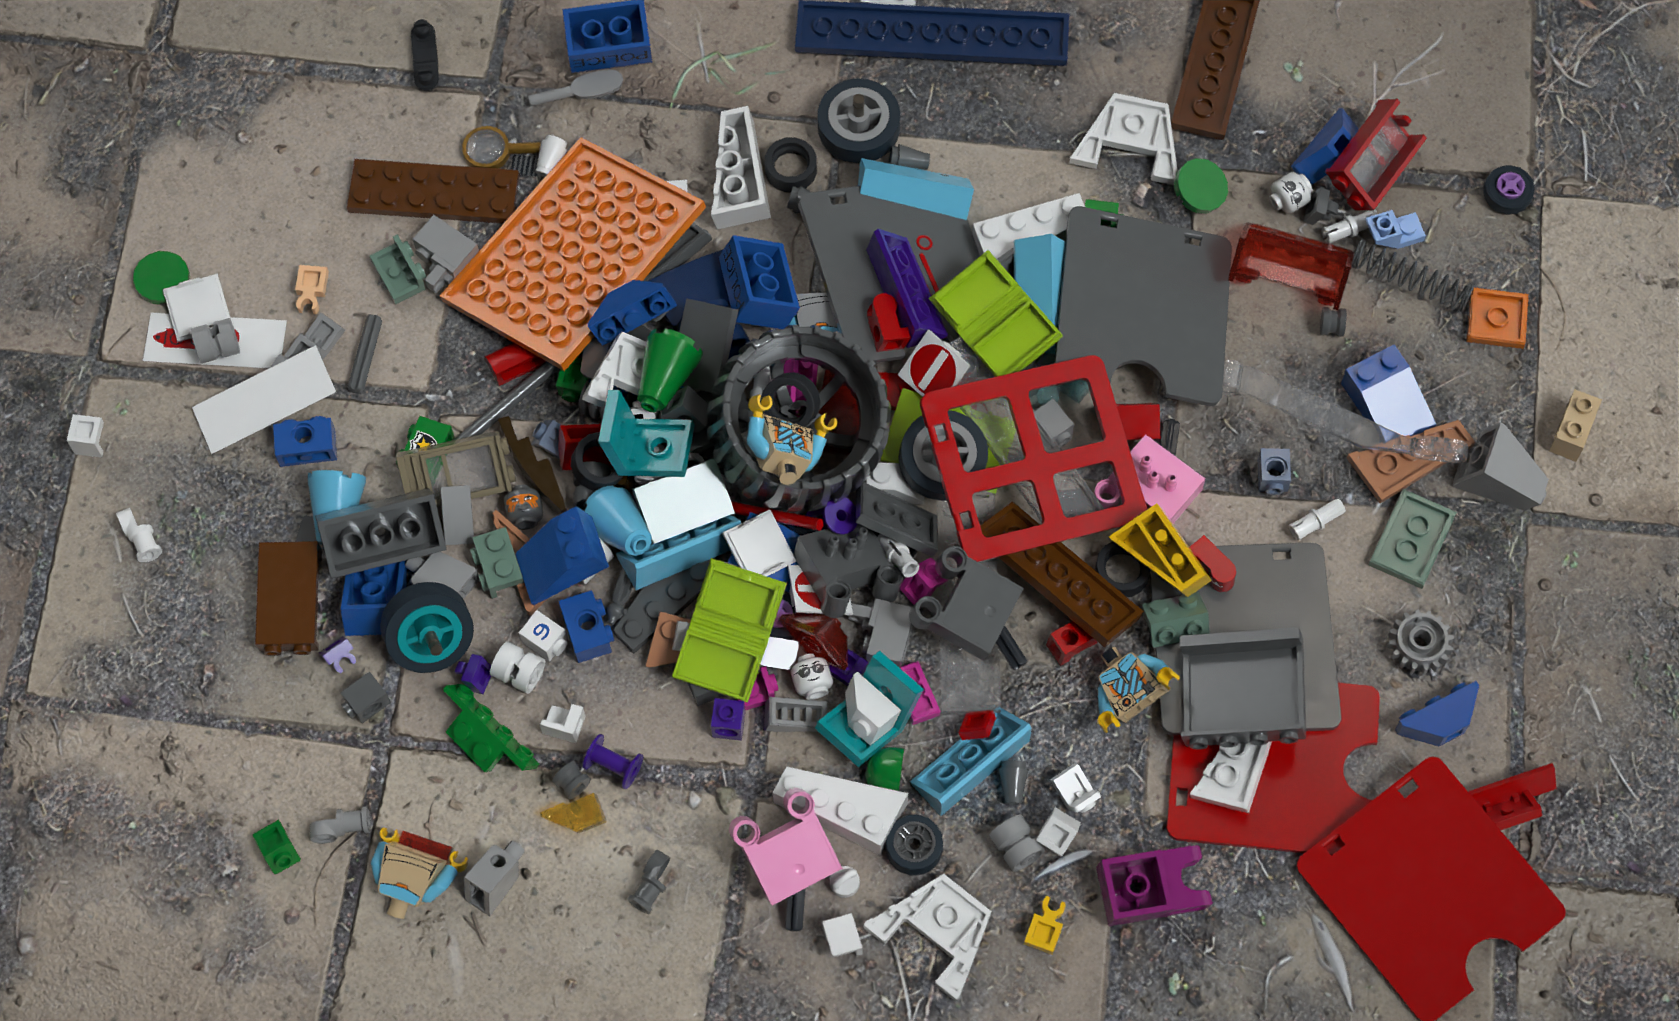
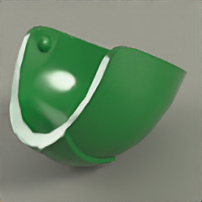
(885, 768)

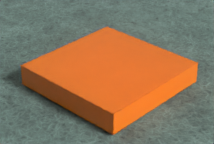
(1497, 318)

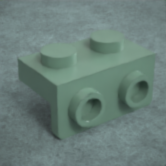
(398, 270)
(497, 560)
(1175, 617)

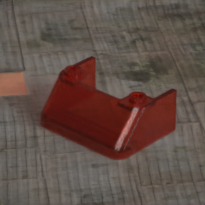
(1292, 262)

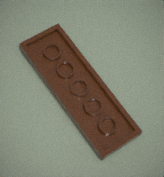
(1214, 67)
(432, 190)
(1066, 580)

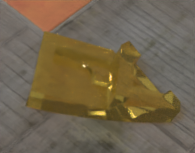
(578, 815)

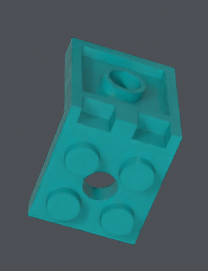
(631, 441)
(882, 675)

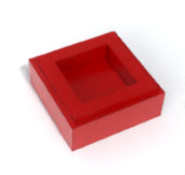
(977, 725)

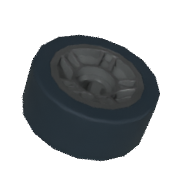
(902, 835)

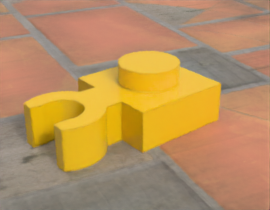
(1044, 929)

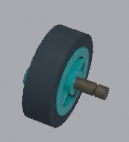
(426, 627)

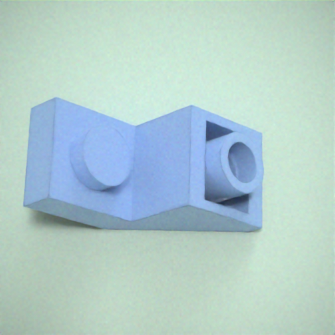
(1394, 231)

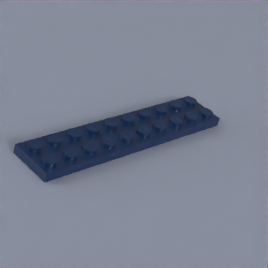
(932, 32)

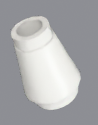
(550, 153)

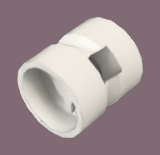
(520, 668)

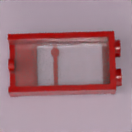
(1375, 157)

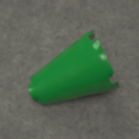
(665, 367)

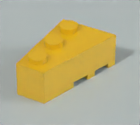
(1162, 549)

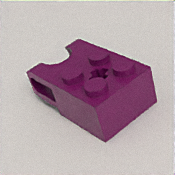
(1159, 882)

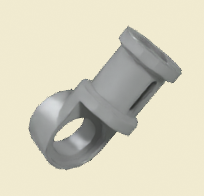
(351, 821)

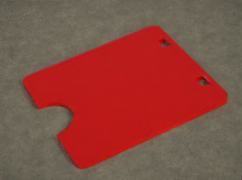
(1298, 793)
(1427, 885)

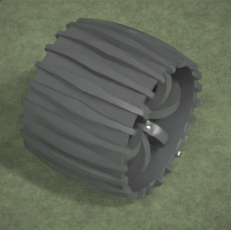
(849, 367)

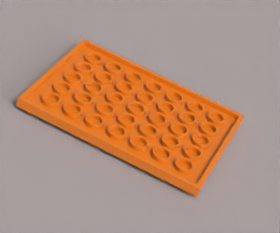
(568, 247)

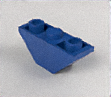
(1326, 147)
(629, 308)
(1442, 717)

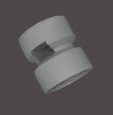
(215, 340)
(1018, 845)

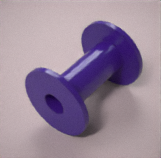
(838, 516)
(612, 761)

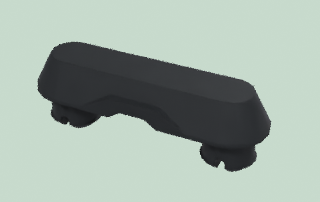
(424, 55)

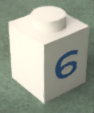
(543, 636)

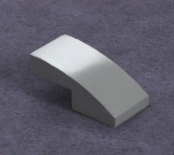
(457, 515)

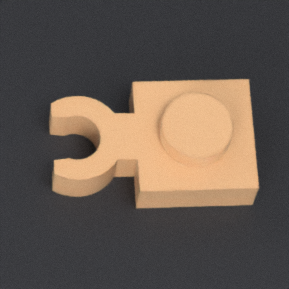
(310, 284)

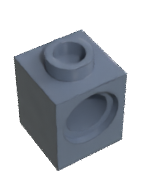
(1278, 460)

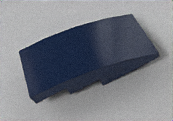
(695, 280)

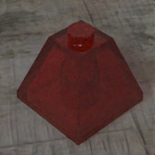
(819, 636)

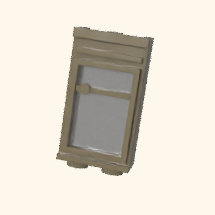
(459, 462)

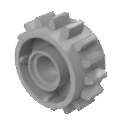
(1415, 656)

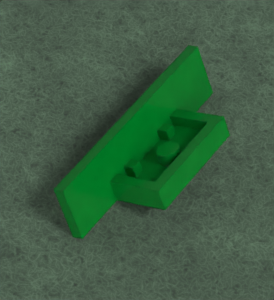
(482, 735)

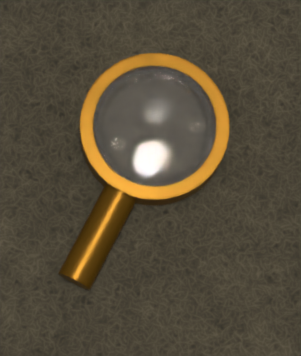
(491, 149)

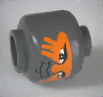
(523, 507)

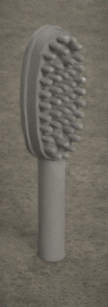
(584, 87)

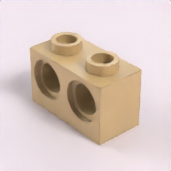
(1575, 425)

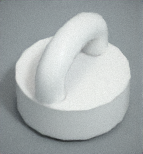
(845, 882)

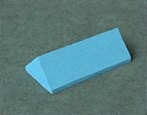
(916, 188)
(1040, 271)
(677, 553)
(970, 762)

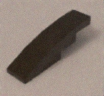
(537, 473)

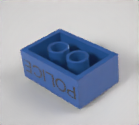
(607, 35)
(759, 282)

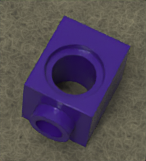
(728, 719)

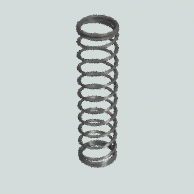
(1467, 289)

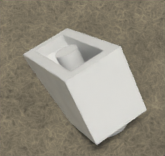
(890, 479)
(868, 710)

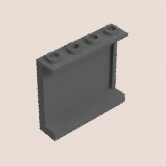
(1243, 688)

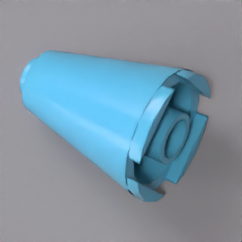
(332, 492)
(619, 520)

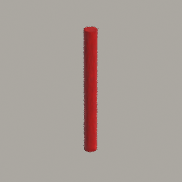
(780, 516)

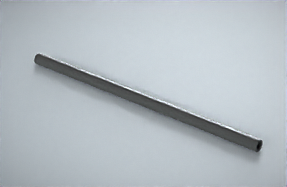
(522, 391)

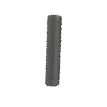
(364, 354)

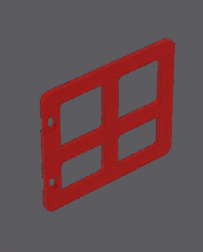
(1037, 465)

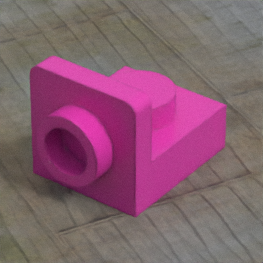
(923, 582)
(763, 688)

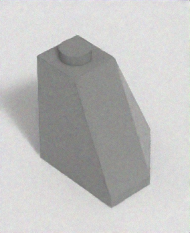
(1502, 471)

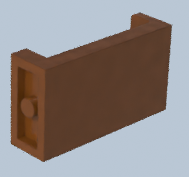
(287, 597)

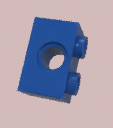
(318, 449)
(582, 609)

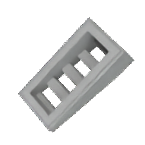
(795, 725)

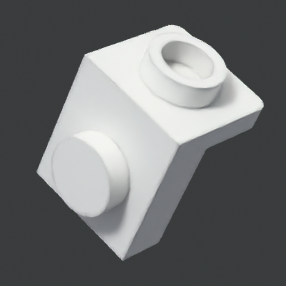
(1075, 789)

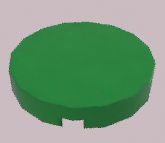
(1201, 185)
(159, 272)

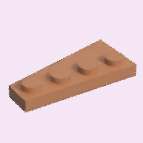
(1392, 472)

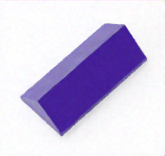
(904, 281)

